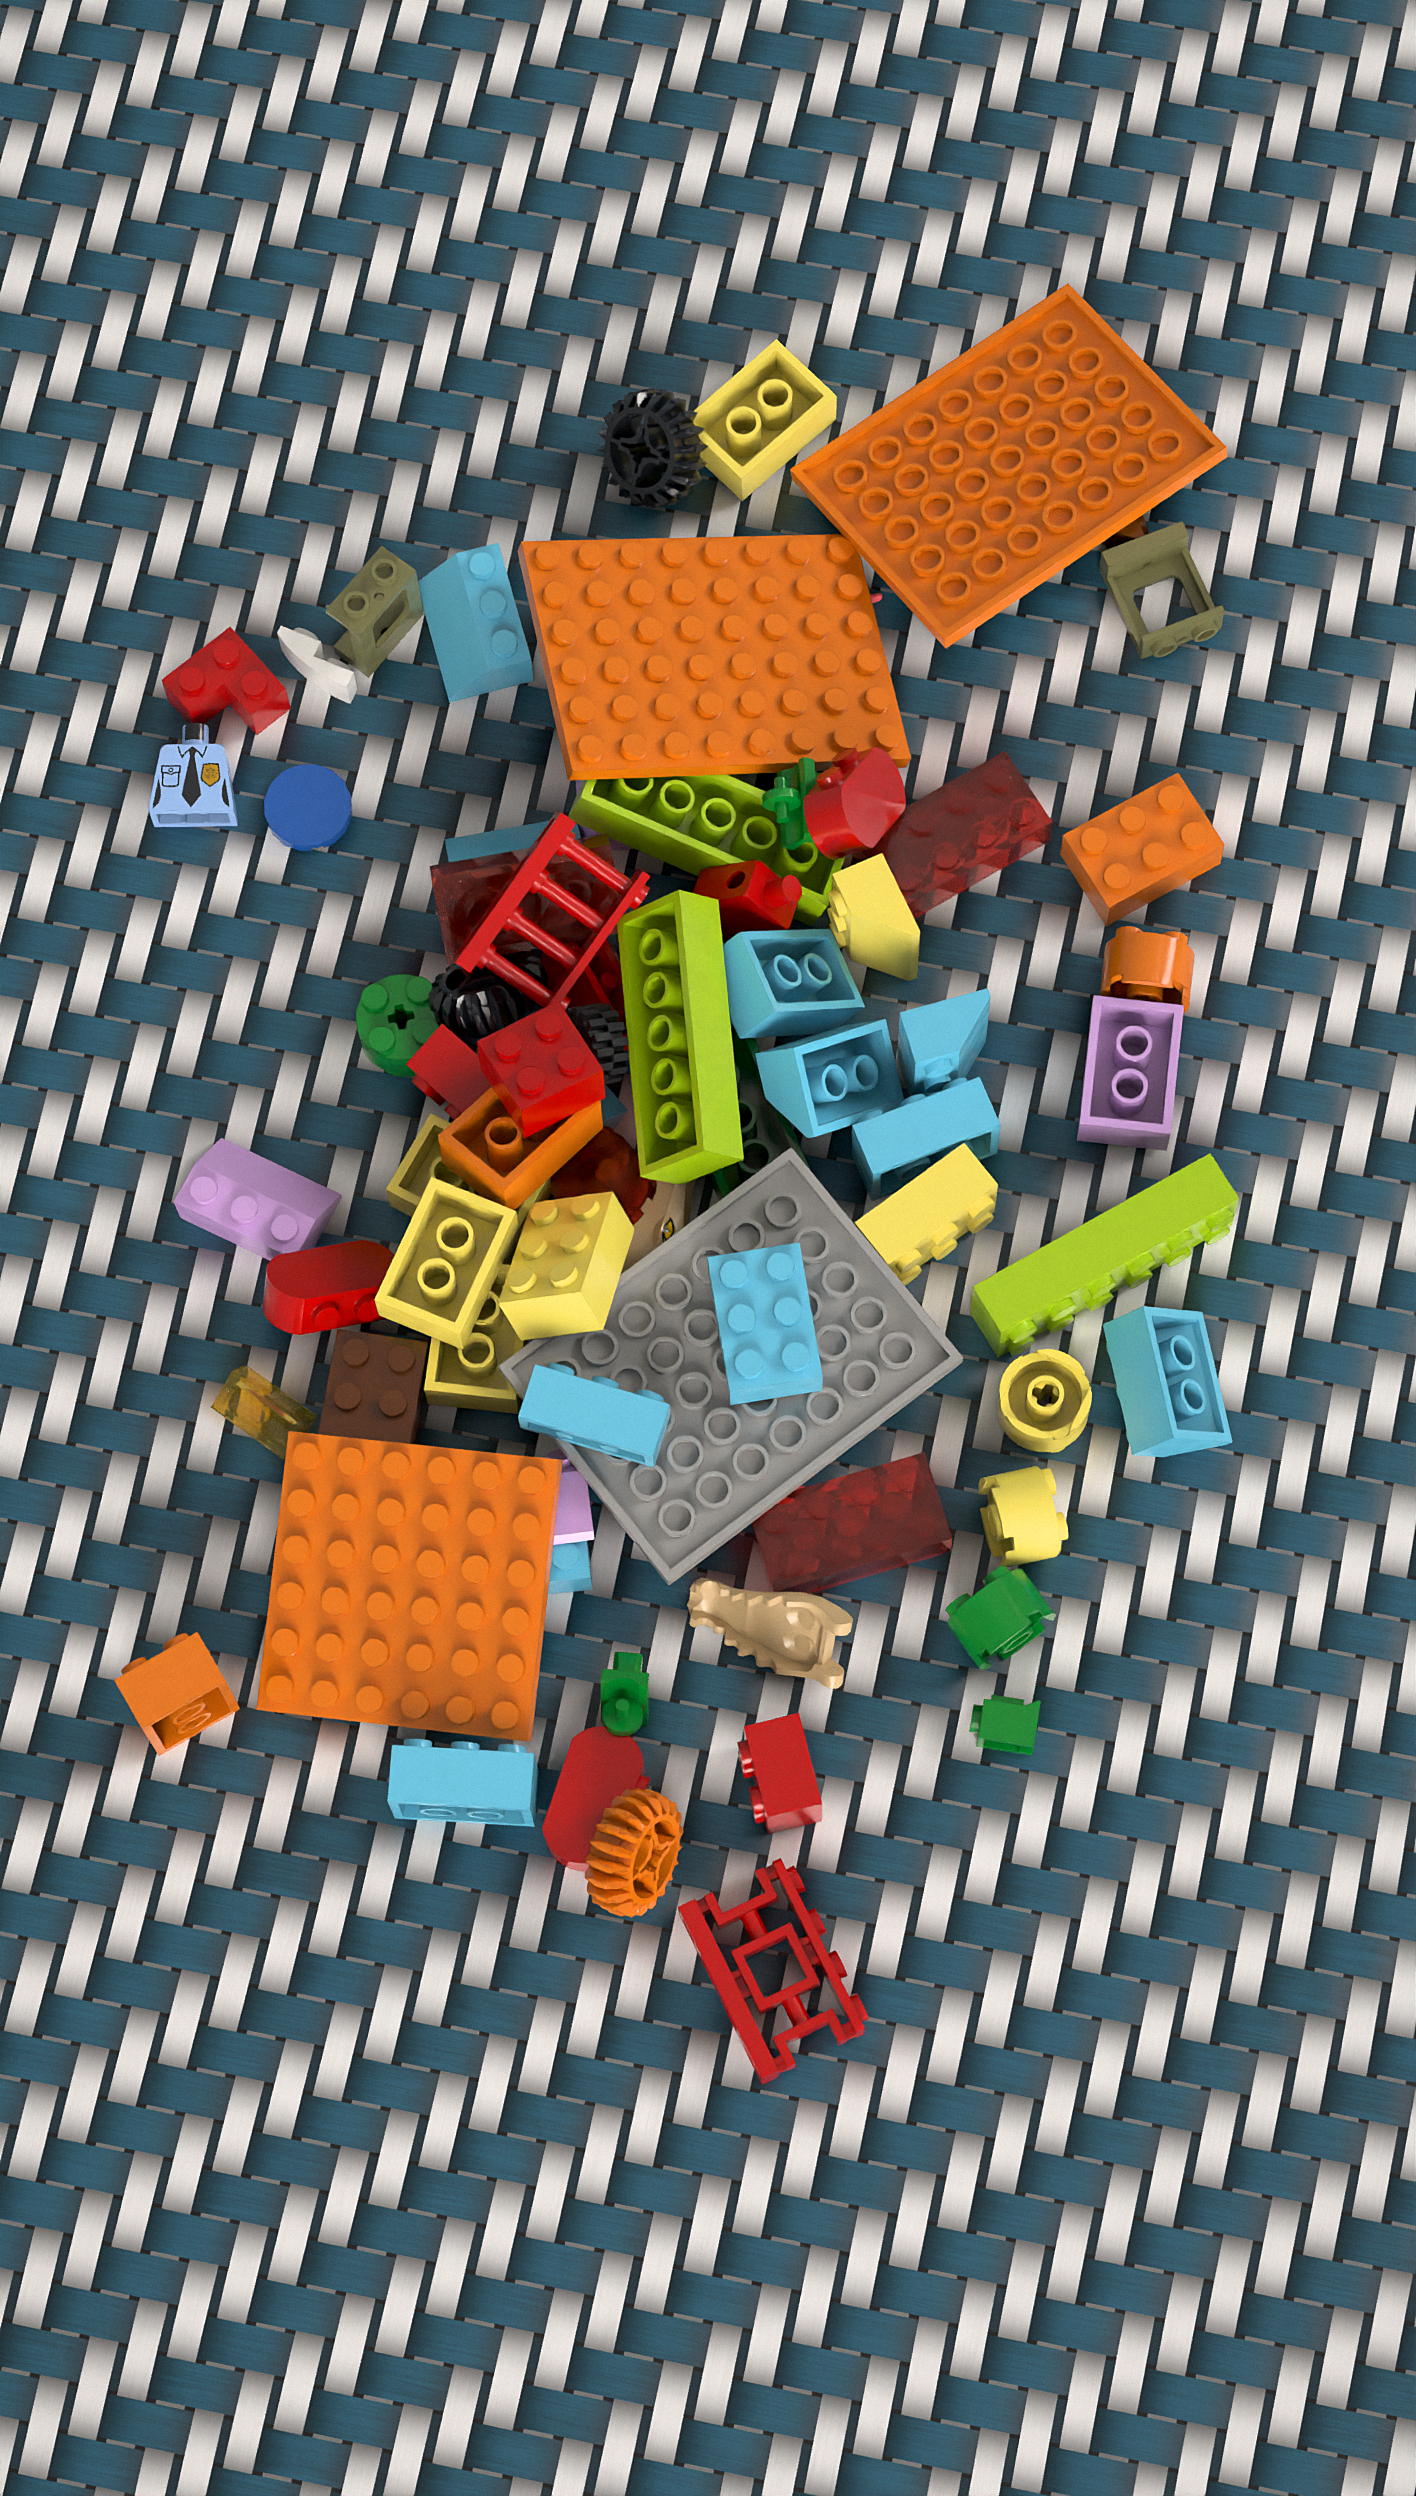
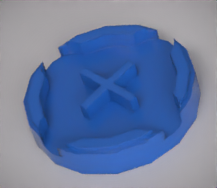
(308, 807)

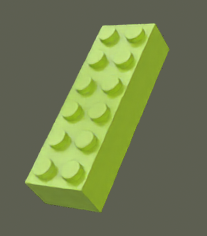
(703, 826)
(679, 1038)
(1104, 1256)

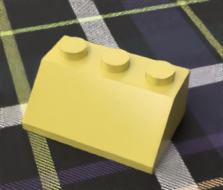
(874, 919)

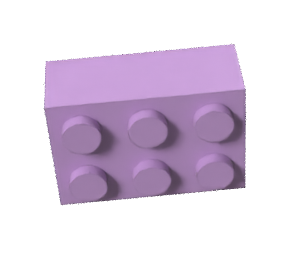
(1130, 1073)

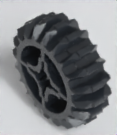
(663, 440)
(481, 999)

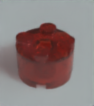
(606, 1166)

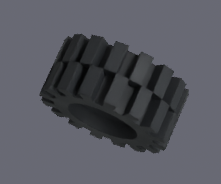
(603, 1037)

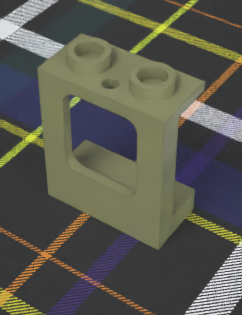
(1150, 561)
(392, 611)

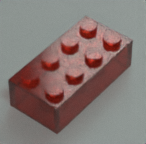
(962, 834)
(470, 885)
(852, 1527)

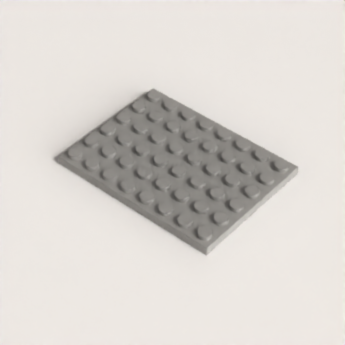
(661, 1335)

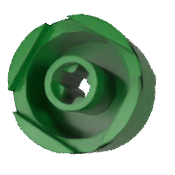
(381, 1010)
(999, 1616)

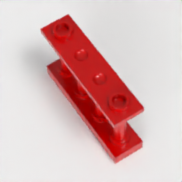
(533, 877)

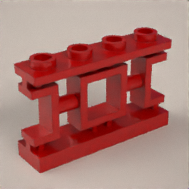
(741, 1985)

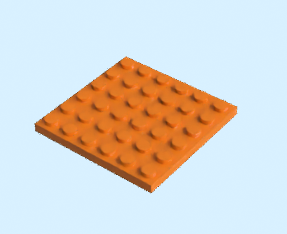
(410, 1585)

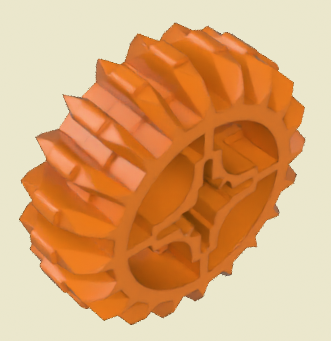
(634, 1852)

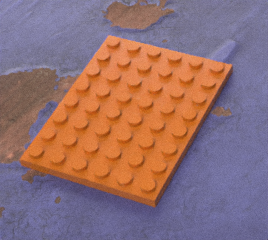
(1008, 464)
(709, 654)

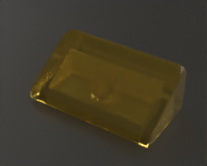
(261, 1409)

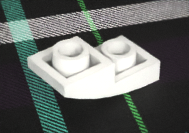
(307, 656)

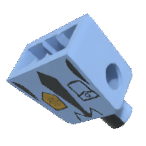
(193, 783)

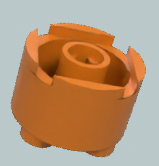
(1148, 967)

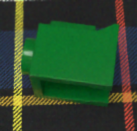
(1005, 1724)

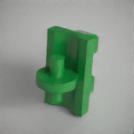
(788, 802)
(625, 1695)

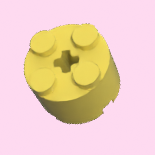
(1030, 1379)
(1022, 1516)

